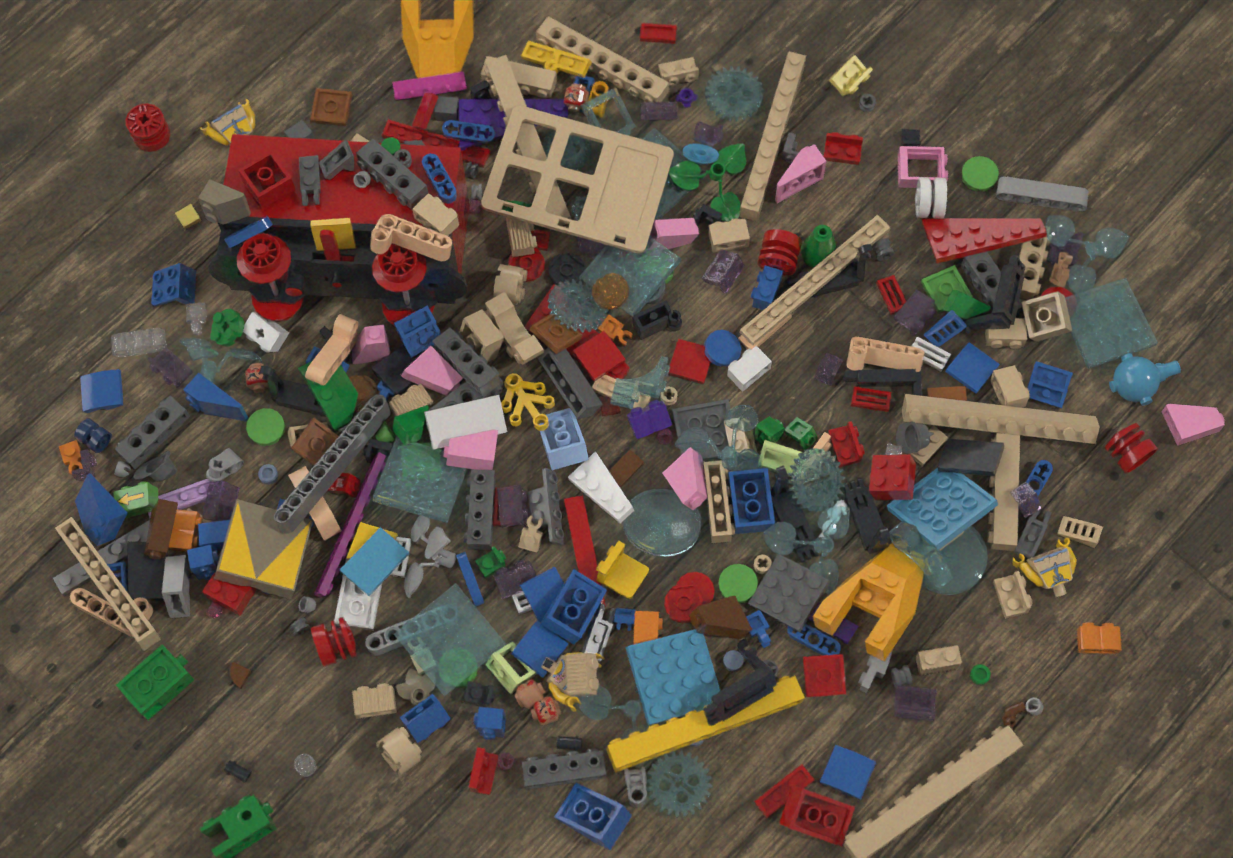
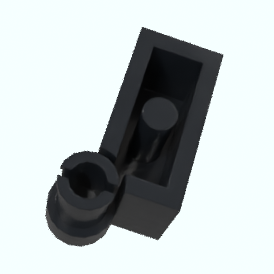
(656, 319)

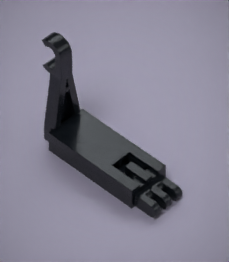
(848, 277)
(1006, 299)
(886, 378)
(290, 393)
(789, 511)
(866, 518)
(744, 691)

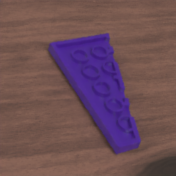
(487, 113)

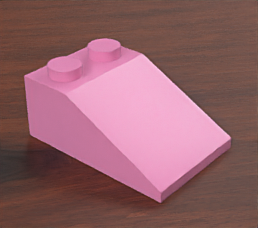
(804, 171)

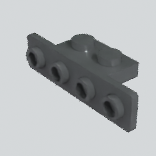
(545, 505)

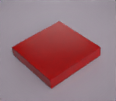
(599, 355)
(689, 362)
(824, 675)

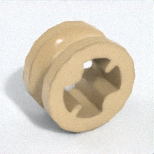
(673, 393)
(762, 558)

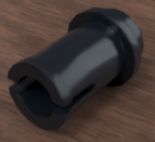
(569, 743)
(237, 771)

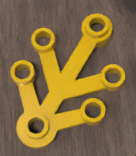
(526, 400)

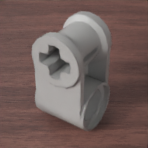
(223, 465)
(636, 783)

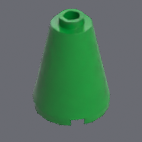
(818, 245)

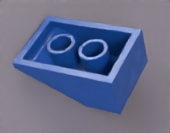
(212, 400)
(99, 511)
(574, 607)
(593, 816)

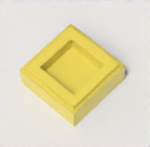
(188, 216)

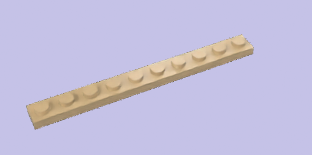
(813, 281)

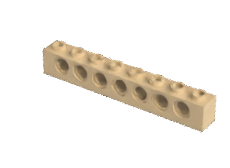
(582, 45)
(108, 584)

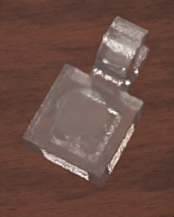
(195, 315)

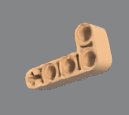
(410, 236)
(334, 351)
(883, 354)
(320, 512)
(106, 610)

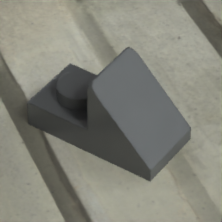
(337, 160)

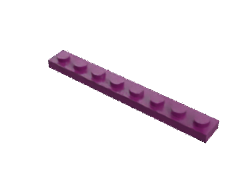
(347, 533)

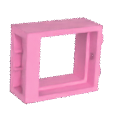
(923, 153)

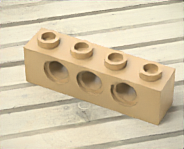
(1034, 271)

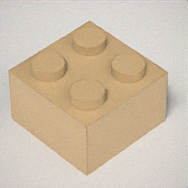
(1047, 316)
(482, 335)

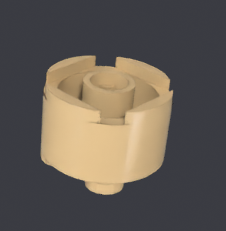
(510, 282)
(399, 750)

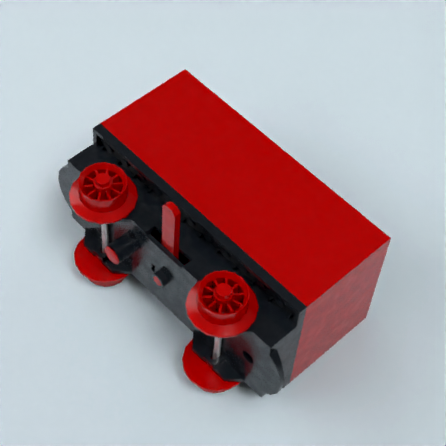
(284, 261)

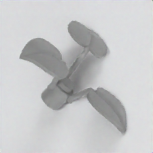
(436, 542)

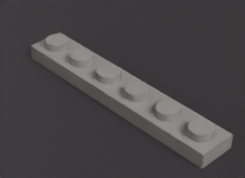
(112, 553)

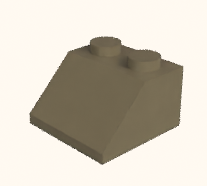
(223, 203)

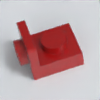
(346, 484)

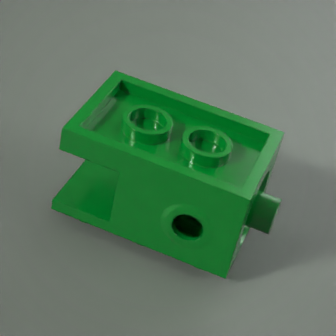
(155, 681)
(243, 824)

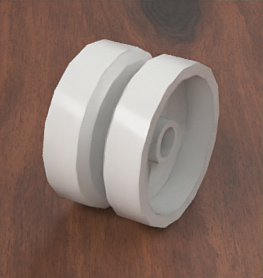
(931, 197)

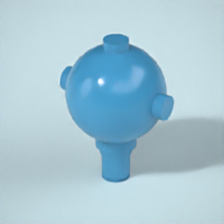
(1140, 378)

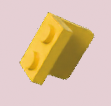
(621, 571)

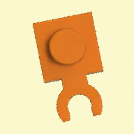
(614, 330)
(71, 455)

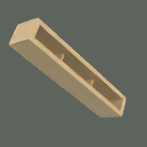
(1005, 515)

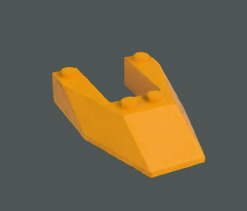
(437, 45)
(884, 587)

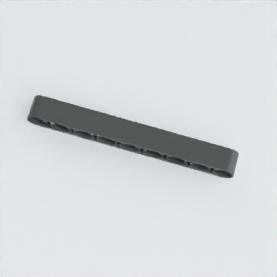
(332, 464)

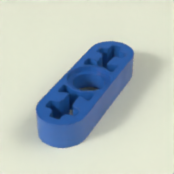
(454, 135)
(439, 186)
(248, 231)
(1045, 476)
(470, 579)
(815, 647)

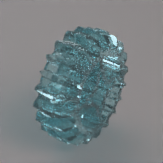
(570, 157)

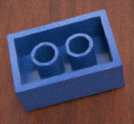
(751, 500)

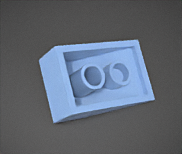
(563, 440)

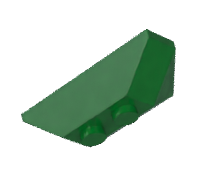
(335, 398)

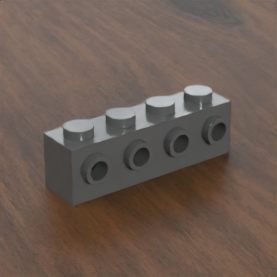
(570, 383)
(481, 509)
(564, 769)

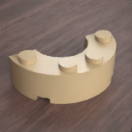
(516, 337)

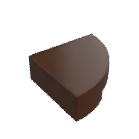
(239, 674)

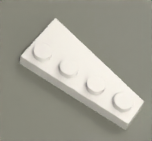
(599, 485)

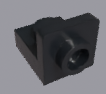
(480, 91)
(910, 137)
(708, 214)
(375, 447)
(478, 694)

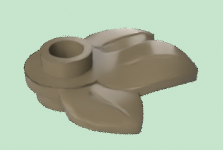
(415, 685)

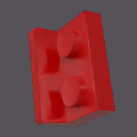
(843, 148)
(846, 444)
(483, 772)

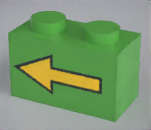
(137, 499)

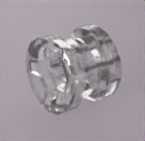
(893, 450)
(302, 762)

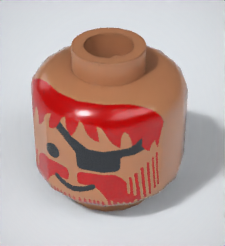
(575, 97)
(254, 378)
(529, 693)
(546, 711)

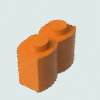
(185, 531)
(1099, 639)

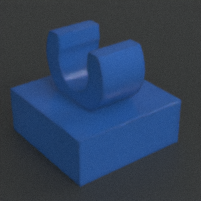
(624, 616)

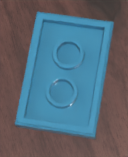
(374, 561)

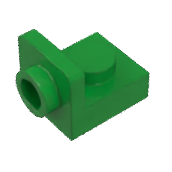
(801, 432)
(491, 562)

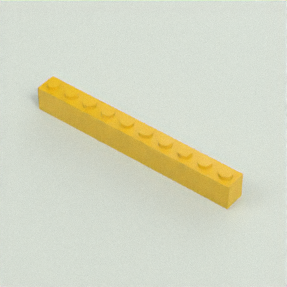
(694, 727)

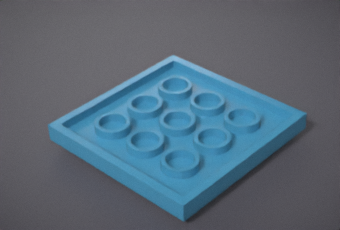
(943, 506)
(673, 675)

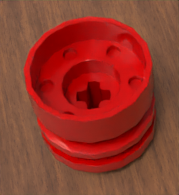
(148, 127)
(780, 251)
(1128, 445)
(333, 641)

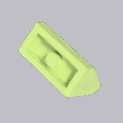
(776, 455)
(505, 672)

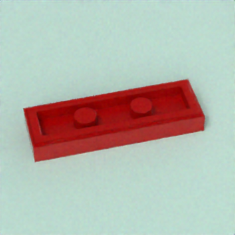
(778, 794)

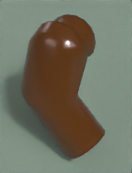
(1010, 713)

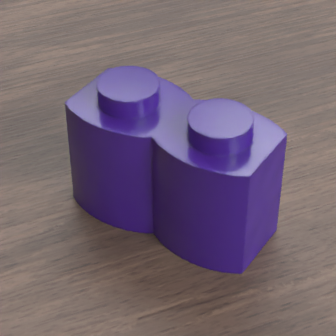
(649, 419)

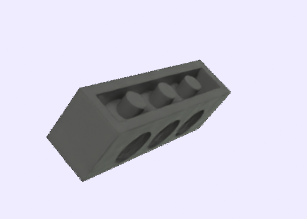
(374, 153)
(990, 276)
(483, 382)
(466, 391)
(150, 442)

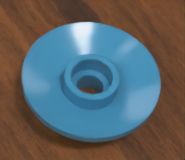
(700, 153)

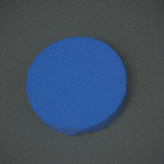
(722, 348)

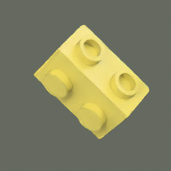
(849, 76)

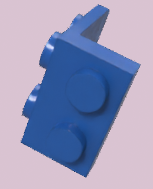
(174, 284)

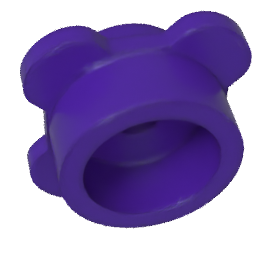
(686, 92)

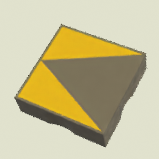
(260, 553)

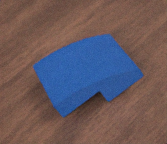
(418, 331)
(972, 367)
(1049, 384)
(101, 390)
(542, 591)
(537, 645)
(848, 772)

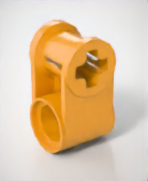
(600, 109)

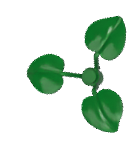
(732, 159)

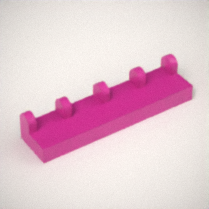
(433, 84)

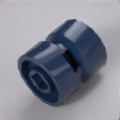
(94, 436)

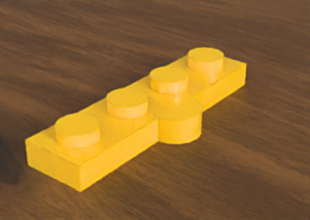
(556, 59)

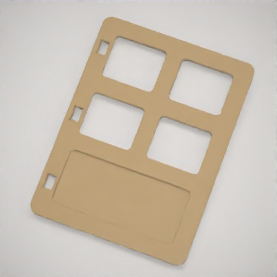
(621, 191)

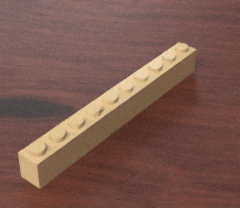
(772, 136)
(528, 141)
(1000, 418)
(933, 794)

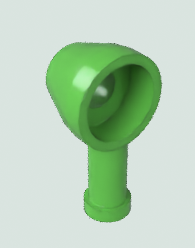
(385, 434)

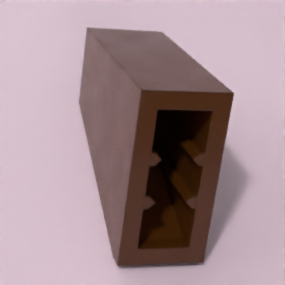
(160, 528)
(721, 619)

